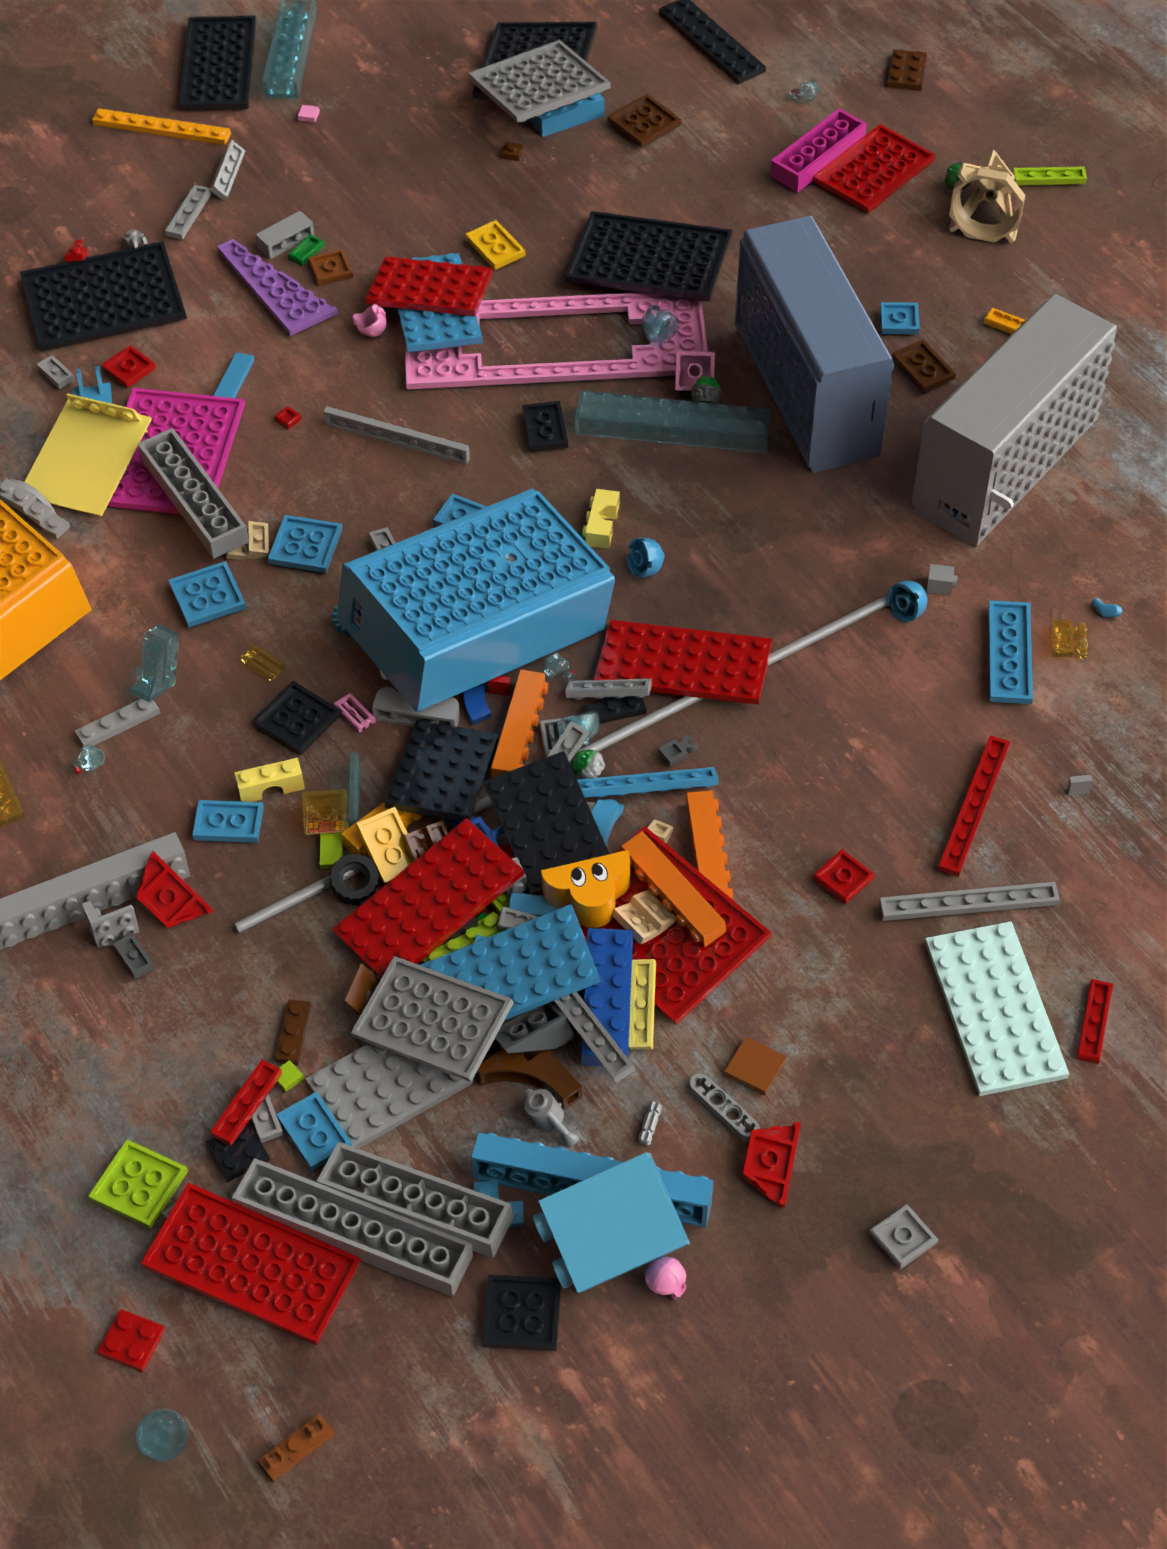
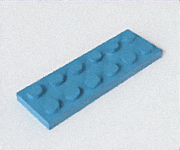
(1010, 652)

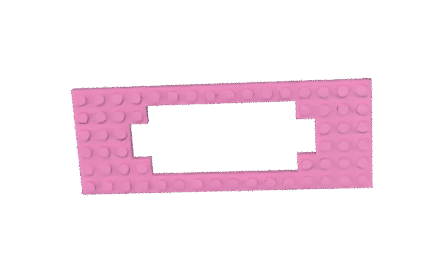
(453, 369)

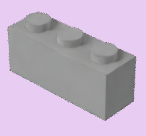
(284, 234)

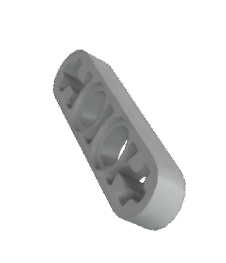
(722, 1109)

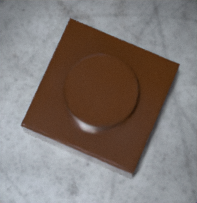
(512, 151)

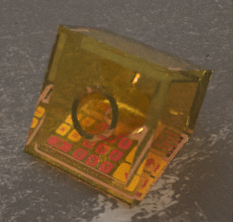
(325, 811)

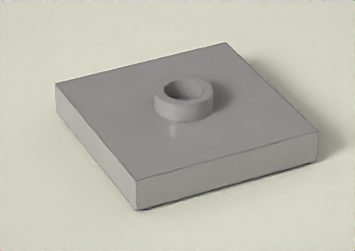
(903, 1236)

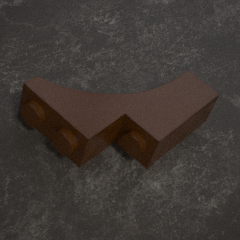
(540, 1072)

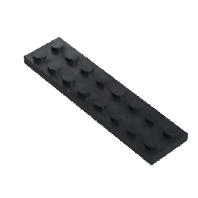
(712, 40)

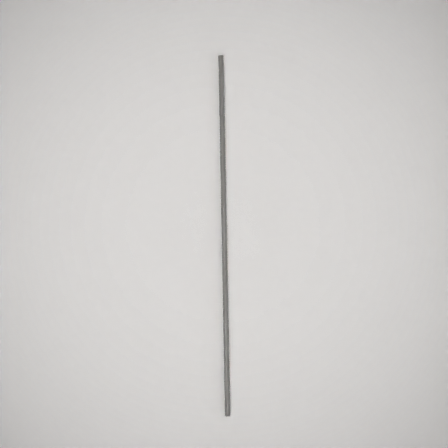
(598, 745)

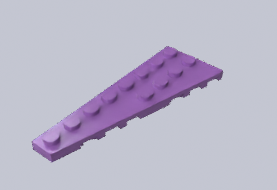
(279, 293)

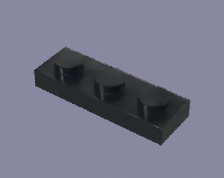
(616, 708)

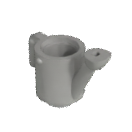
(547, 1113)

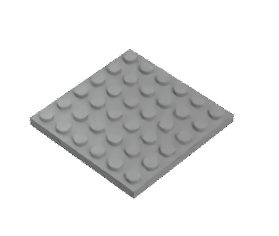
(539, 81)

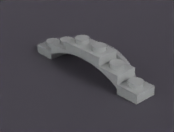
(33, 505)

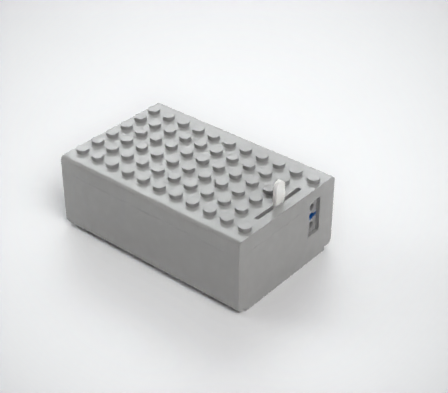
(1012, 419)

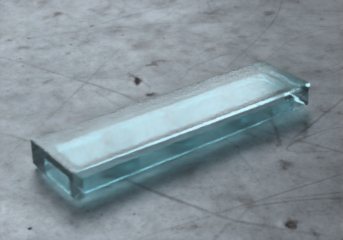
(354, 789)

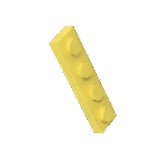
(642, 1004)

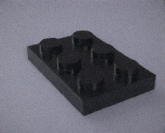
(545, 426)

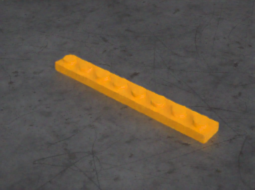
(161, 126)

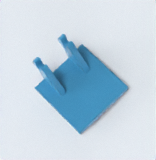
(101, 392)

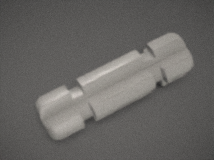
(649, 1123)

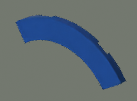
(476, 704)

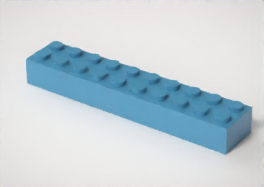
(551, 1169)

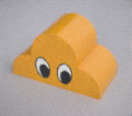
(589, 887)

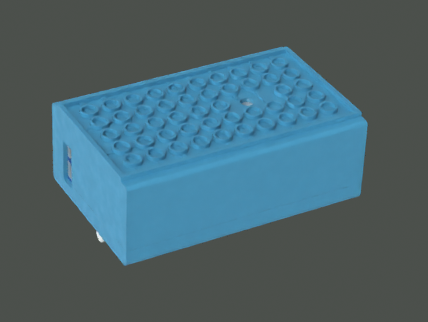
(474, 598)

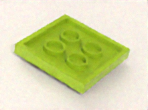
(138, 1184)

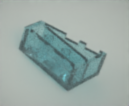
(158, 663)

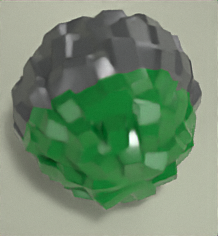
(952, 177)
(706, 390)

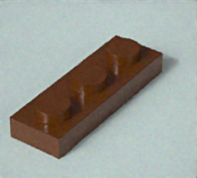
(293, 1031)

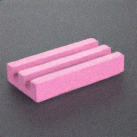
(362, 723)

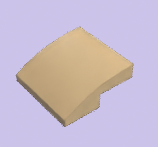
(257, 546)
(644, 916)

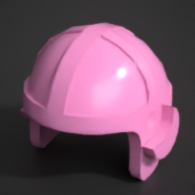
(371, 322)
(666, 1277)

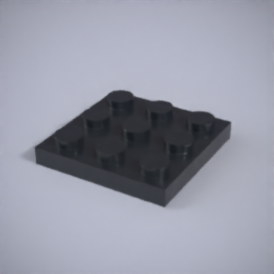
(296, 717)
(521, 1313)

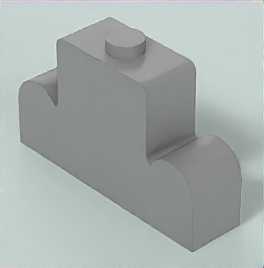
(393, 708)

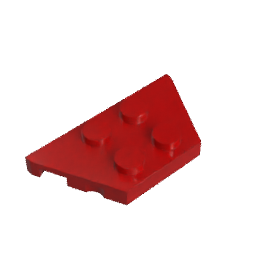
(169, 894)
(771, 1161)

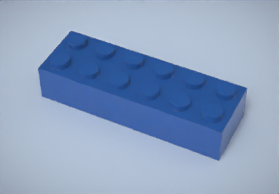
(610, 997)

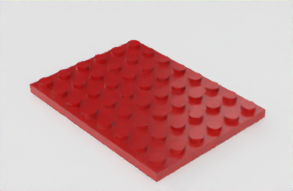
(685, 967)

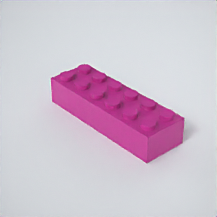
(816, 149)

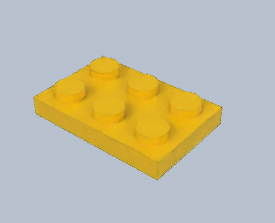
(495, 245)
(383, 843)

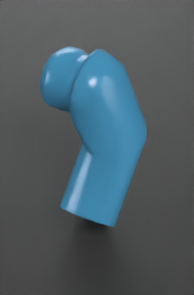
(1106, 610)

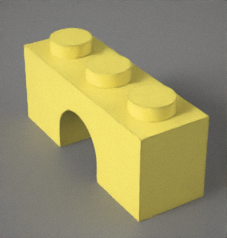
(603, 506)
(254, 781)

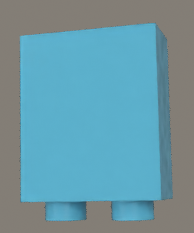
(610, 1223)

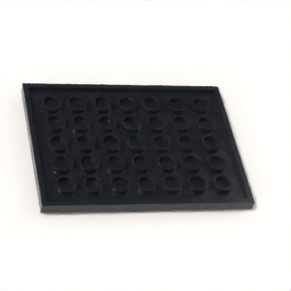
(519, 37)
(649, 256)
(102, 296)

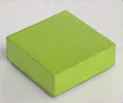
(290, 1076)

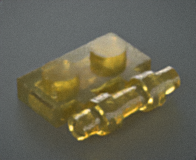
(1062, 639)

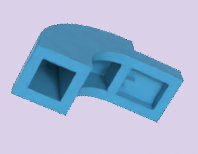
(605, 815)

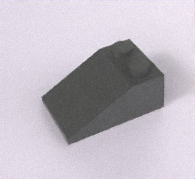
(535, 1030)

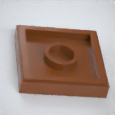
(330, 267)
(755, 1065)

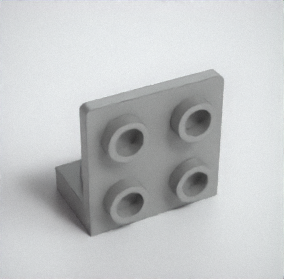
(112, 926)

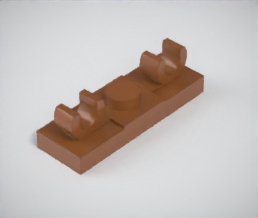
(296, 1447)

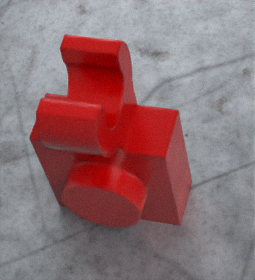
(76, 252)

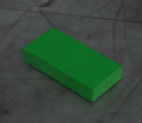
(307, 248)

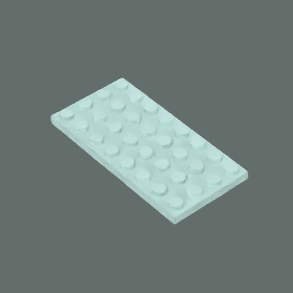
(996, 1009)

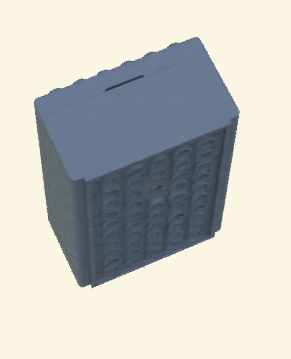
(813, 343)

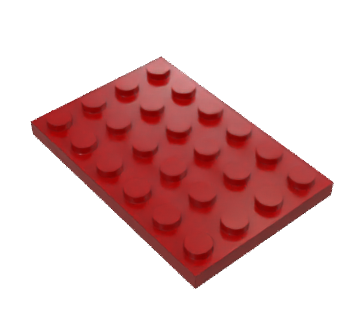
(874, 168)
(429, 286)

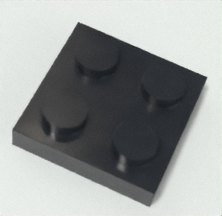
(237, 1158)

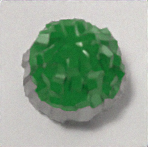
(587, 764)

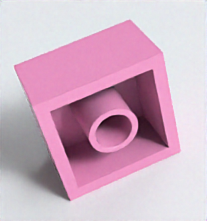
(692, 366)

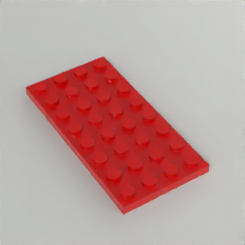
(686, 661)
(429, 899)
(251, 1263)

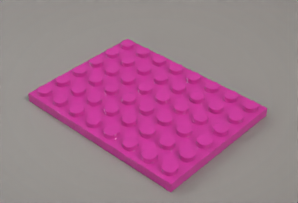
(202, 423)

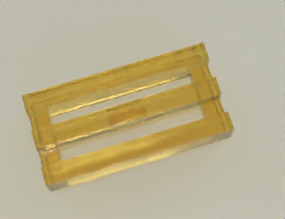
(265, 660)

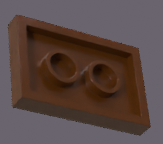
(907, 69)
(923, 366)

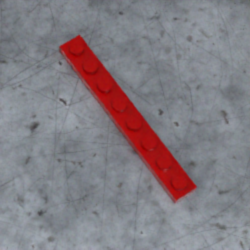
(974, 806)

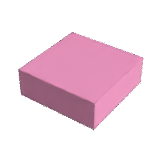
(308, 113)

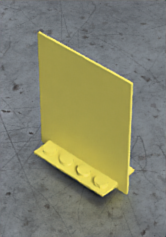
(87, 454)

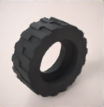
(349, 862)

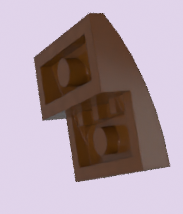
(420, 841)

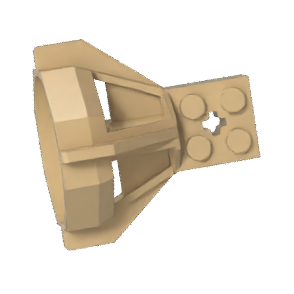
(993, 184)

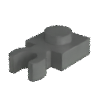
(675, 751)

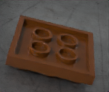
(644, 120)

